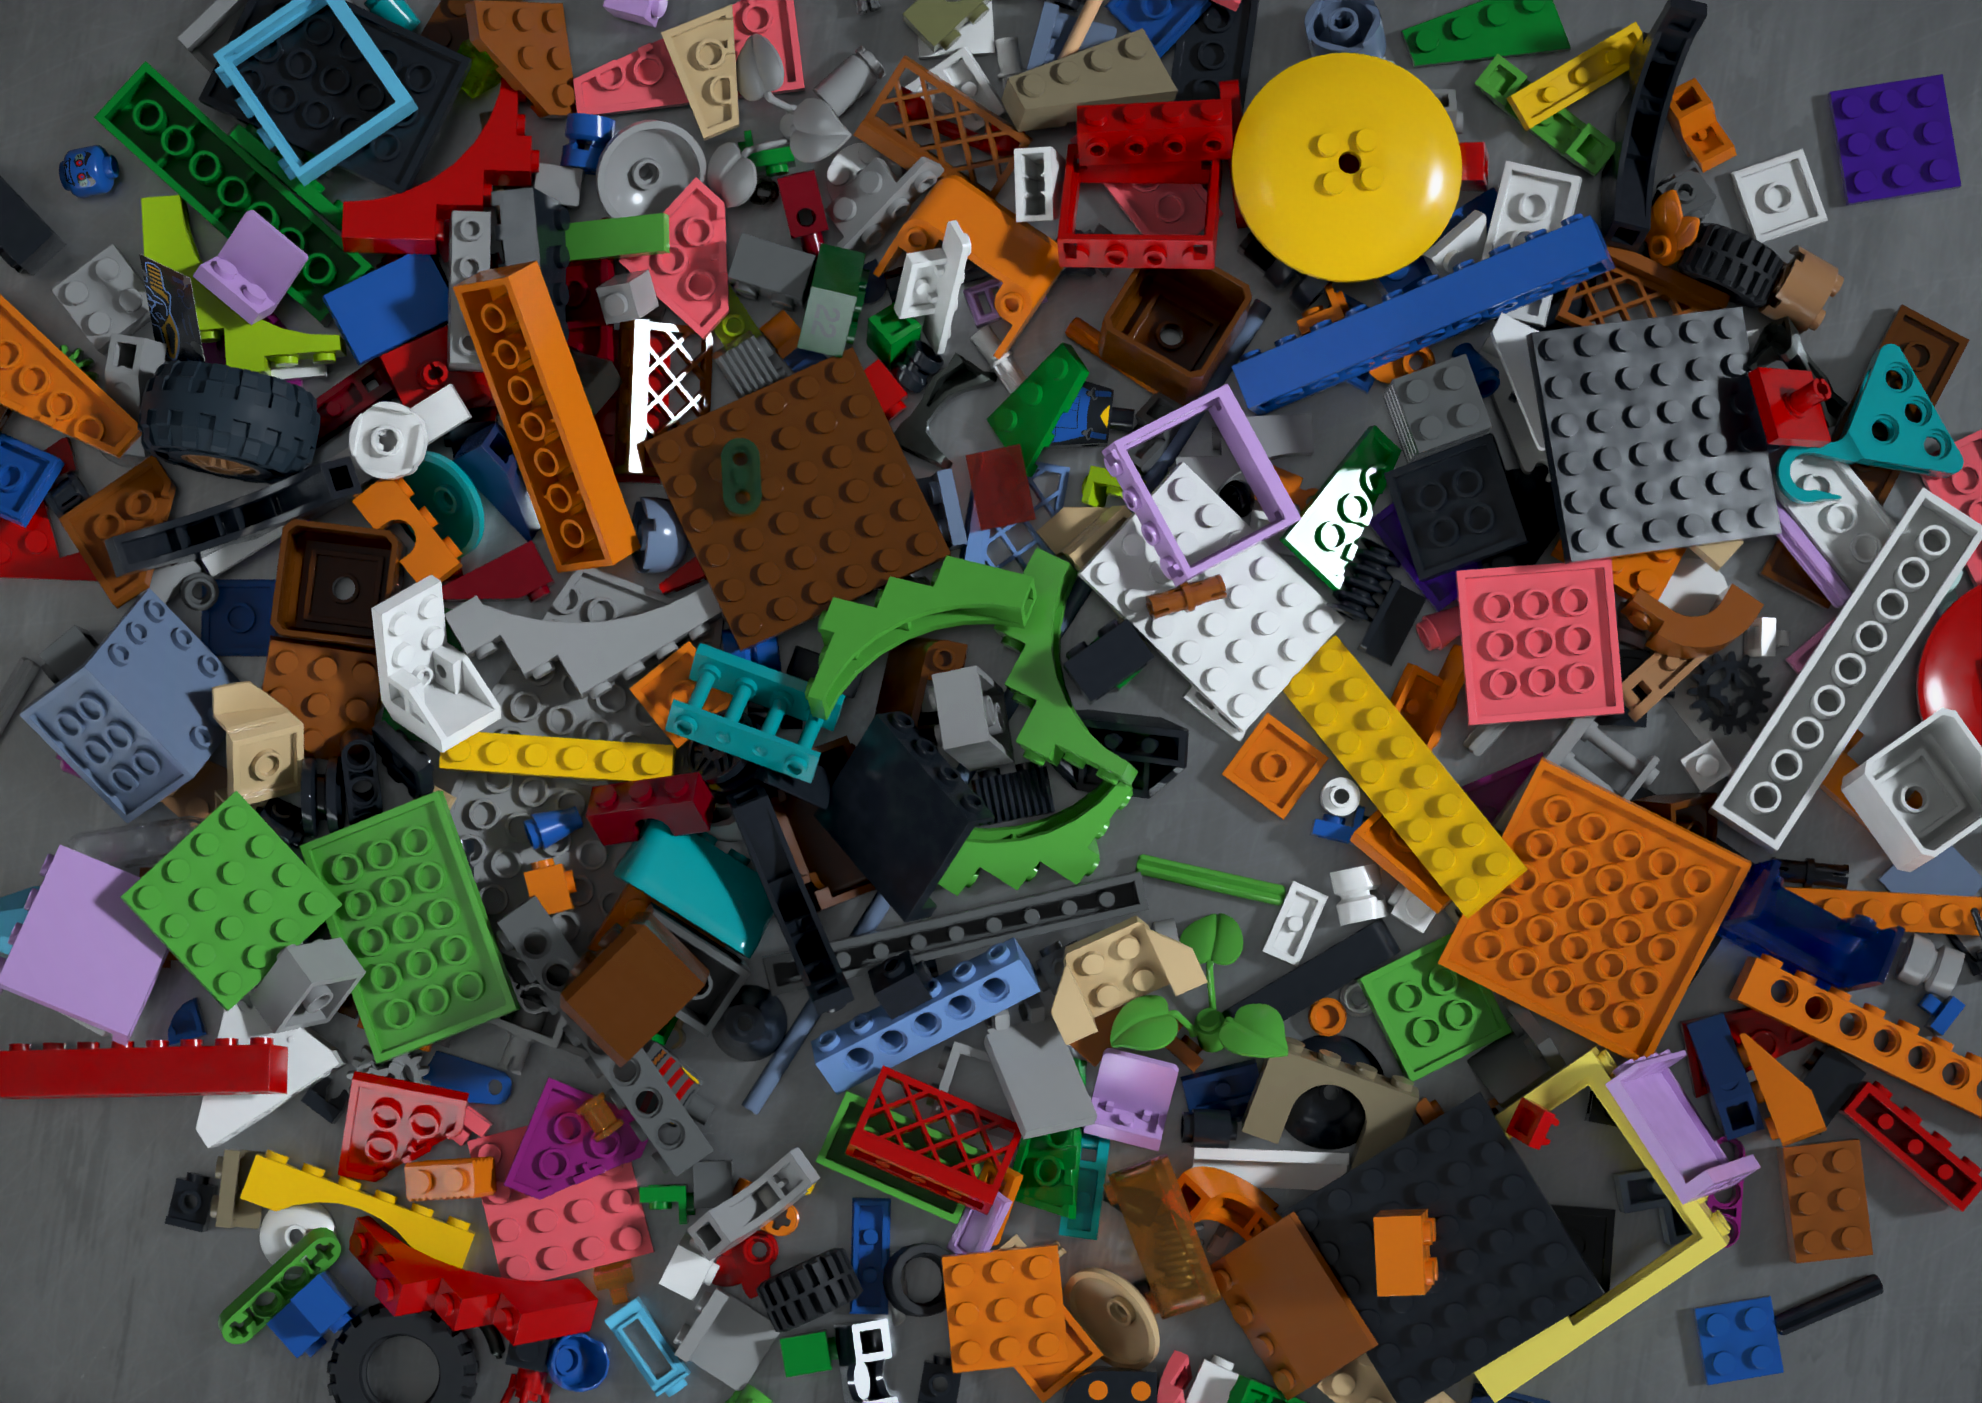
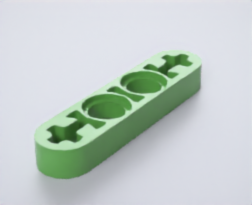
(274, 1282)

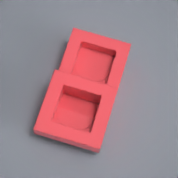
(1175, 1379)

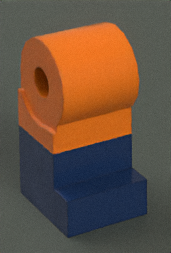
(784, 336)

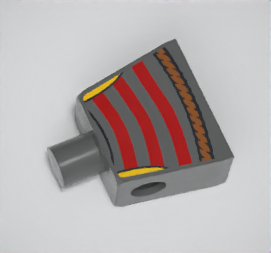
(682, 1081)

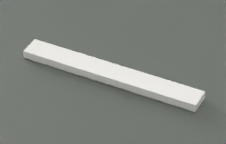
(440, 413)

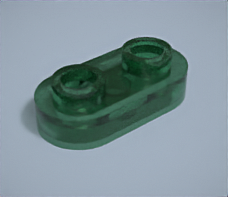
(741, 478)

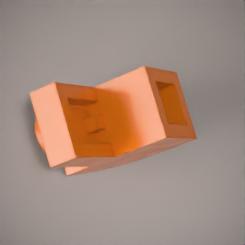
(1696, 126)

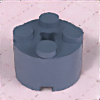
(1345, 28)

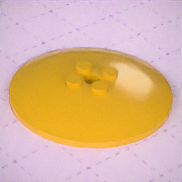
(1333, 220)

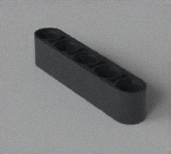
(1325, 972)

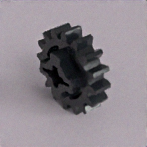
(1728, 711)

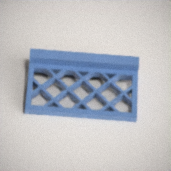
(978, 540)

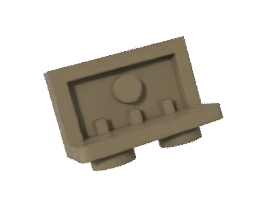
(227, 1206)

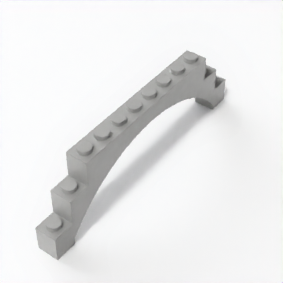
(588, 651)

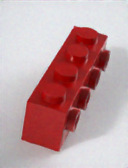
(1154, 132)
(1912, 1146)

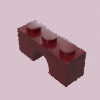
(677, 800)

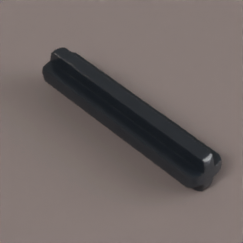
(1828, 1304)

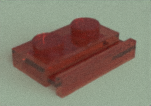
(1000, 487)

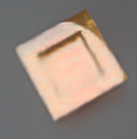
(615, 1278)

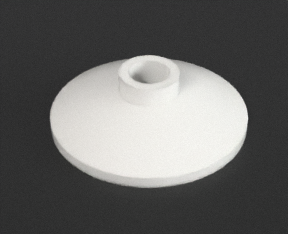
(278, 1224)

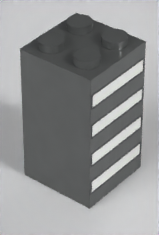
(1436, 408)

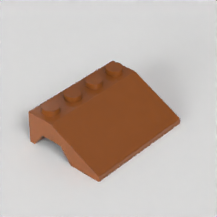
(1291, 1306)

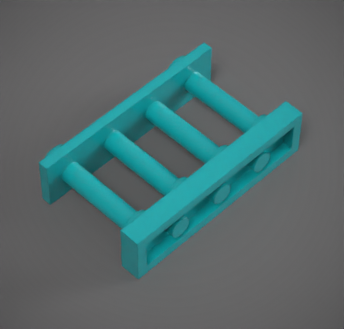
(759, 685)

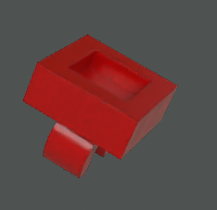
(1531, 1123)

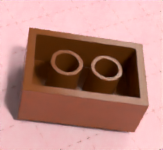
(1824, 1200)

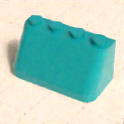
(699, 884)

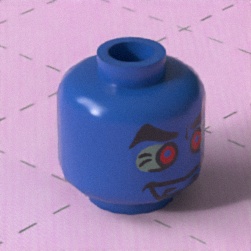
(88, 171)

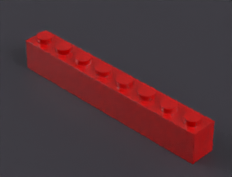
(144, 1070)

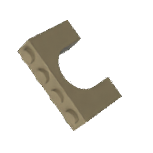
(1386, 1101)

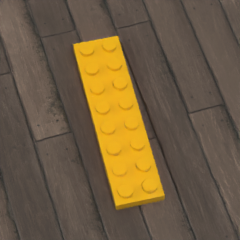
(1403, 778)

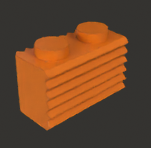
(450, 1179)

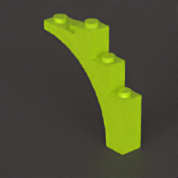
(247, 346)

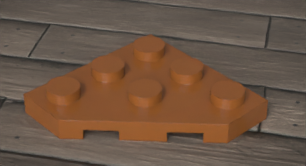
(529, 50)
(126, 505)

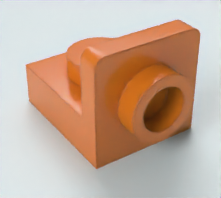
(1317, 314)

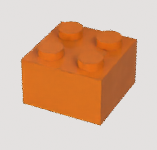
(1404, 1252)

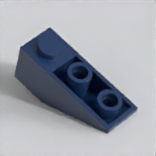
(495, 473)
(1724, 1077)

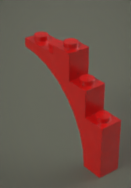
(416, 218)
(467, 1299)

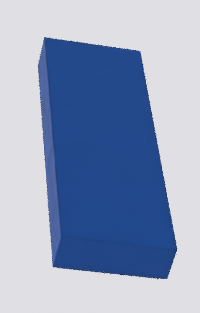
(870, 1252)

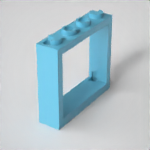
(273, 28)

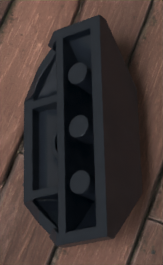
(1148, 743)

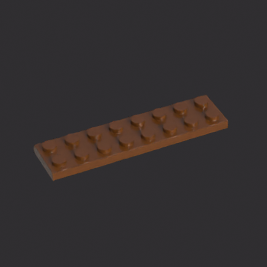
(1933, 357)

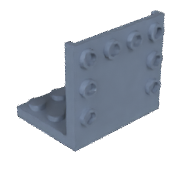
(136, 710)

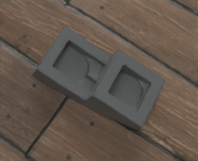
(1148, 453)

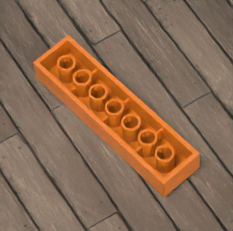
(547, 417)

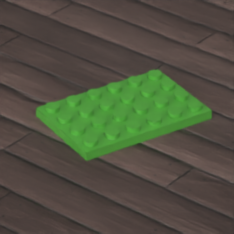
(412, 927)

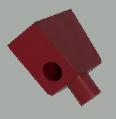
(801, 192)

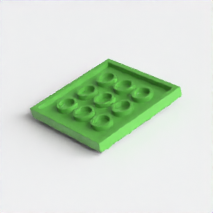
(230, 900)

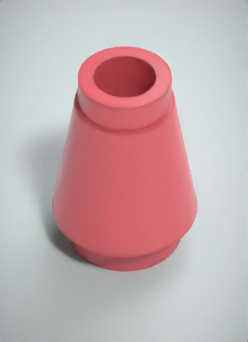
(1439, 628)

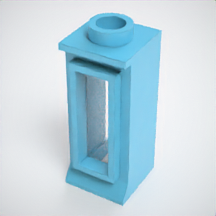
(648, 1348)

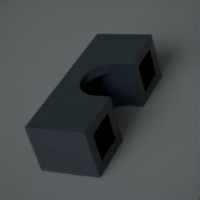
(861, 1355)

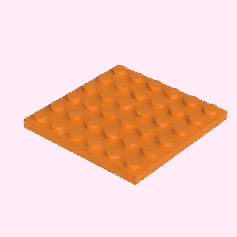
(1603, 916)

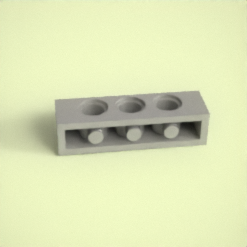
(467, 256)

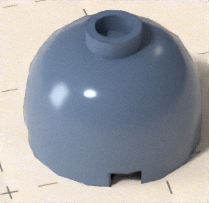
(659, 536)

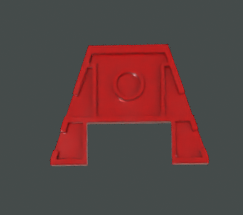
(34, 549)

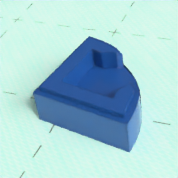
(187, 1022)

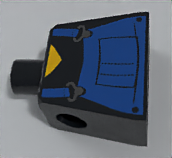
(1091, 419)

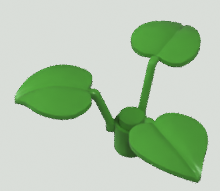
(1254, 1030)

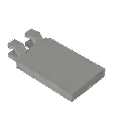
(1037, 1072)

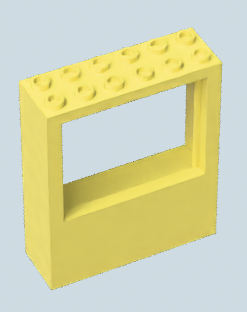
(1707, 1238)

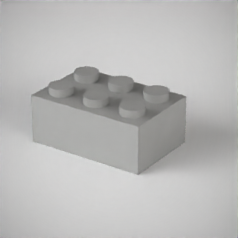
(971, 718)

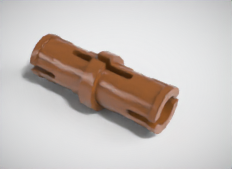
(1186, 596)

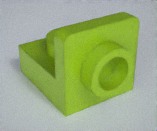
(1098, 486)

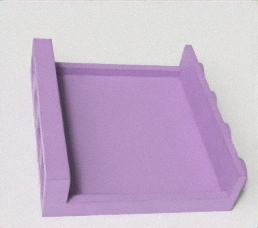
(84, 946)
(1674, 1128)

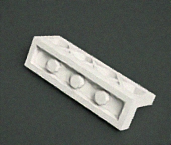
(1275, 1166)

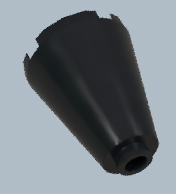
(767, 1028)

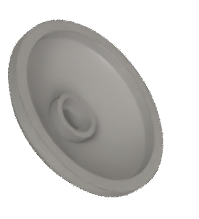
(672, 162)

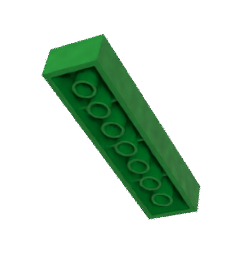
(225, 181)

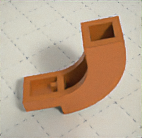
(1227, 1200)

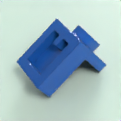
(1334, 827)

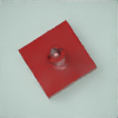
(421, 370)
(1791, 406)

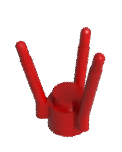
(528, 1386)

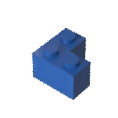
(312, 1314)

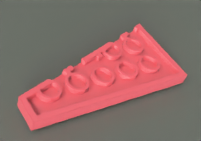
(650, 81)

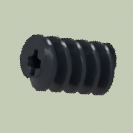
(1365, 581)

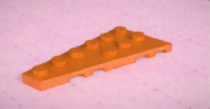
(54, 390)

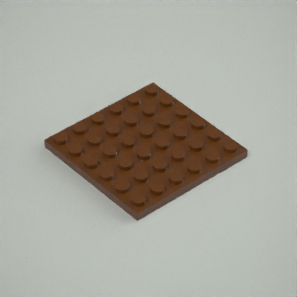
(833, 505)

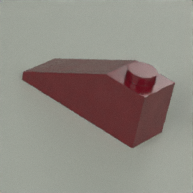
(507, 578)

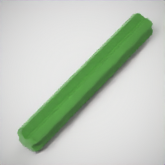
(1210, 879)

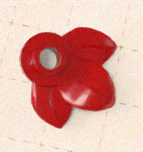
(742, 1266)

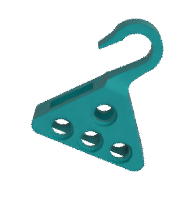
(1905, 442)

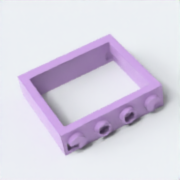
(1248, 455)

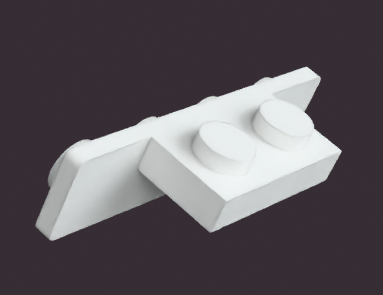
(932, 285)

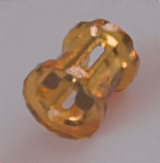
(599, 1116)

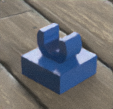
(1941, 1013)

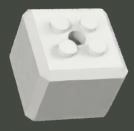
(1940, 763)

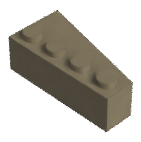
(1107, 73)

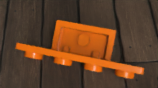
(1429, 699)

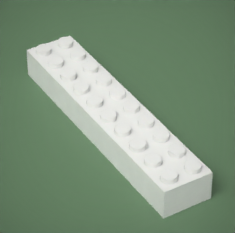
(1847, 671)

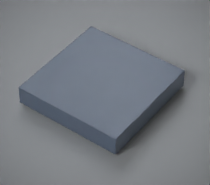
(1941, 875)

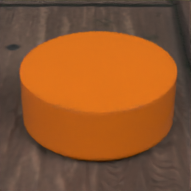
(1327, 1017)

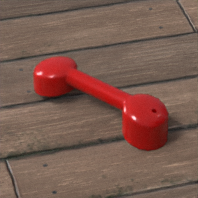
(917, 109)

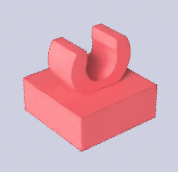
(474, 1123)

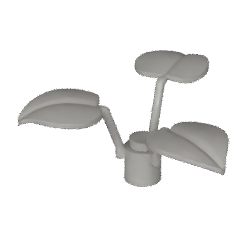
(808, 128)

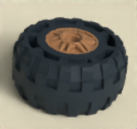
(228, 421)

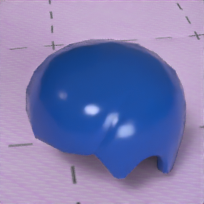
(577, 1362)

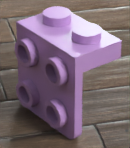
(1132, 1098)

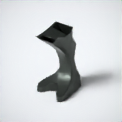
(1782, 343)
(950, 382)

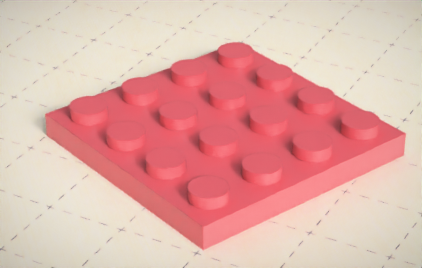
(1539, 642)
(566, 1231)

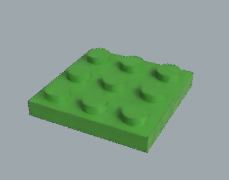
(1431, 1011)

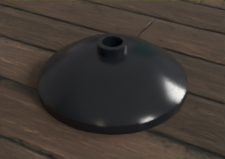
(1336, 1121)

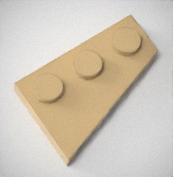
(707, 69)

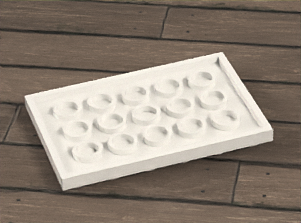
(1230, 648)

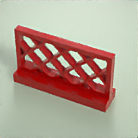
(920, 1169)

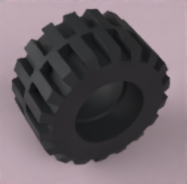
(1732, 264)
(809, 1290)

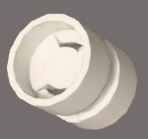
(1359, 894)

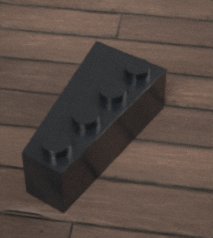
(532, 231)

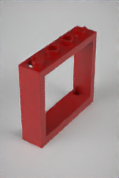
(1138, 249)

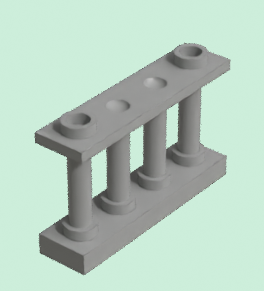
(1560, 754)

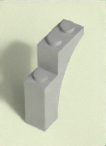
(1278, 434)

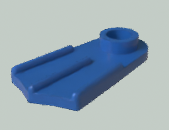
(468, 1076)

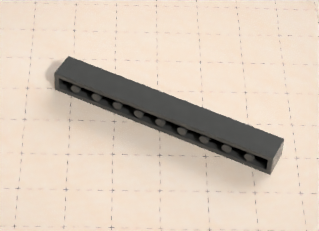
(973, 928)

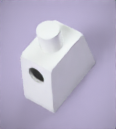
(1038, 183)

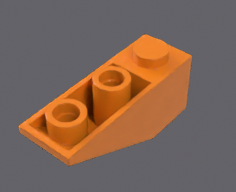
(1787, 1098)

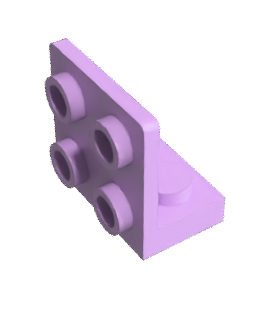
(253, 268)

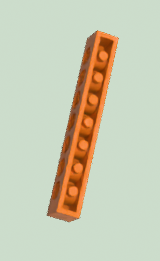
(1754, 991)

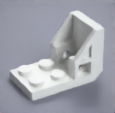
(424, 678)

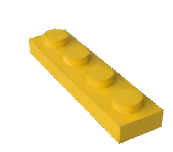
(1575, 78)

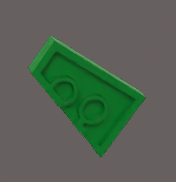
(1038, 403)

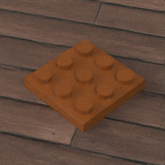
(325, 689)

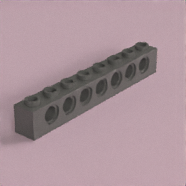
(691, 1143)

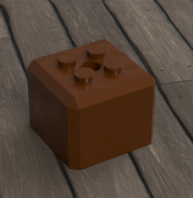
(1200, 304)
(310, 565)
(631, 985)

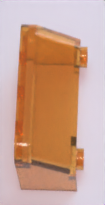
(1163, 1235)

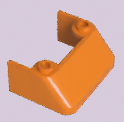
(1004, 248)

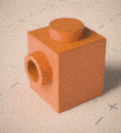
(551, 885)

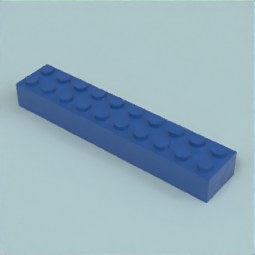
(1423, 315)

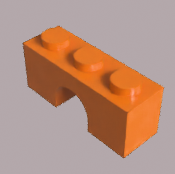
(389, 504)

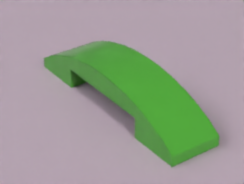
(1561, 132)

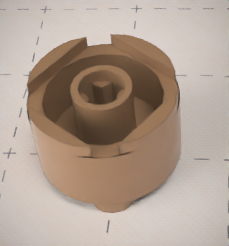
(1803, 290)

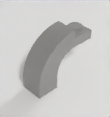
(754, 1205)

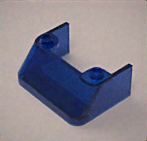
(1805, 937)

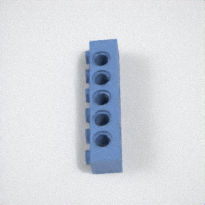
(943, 1017)

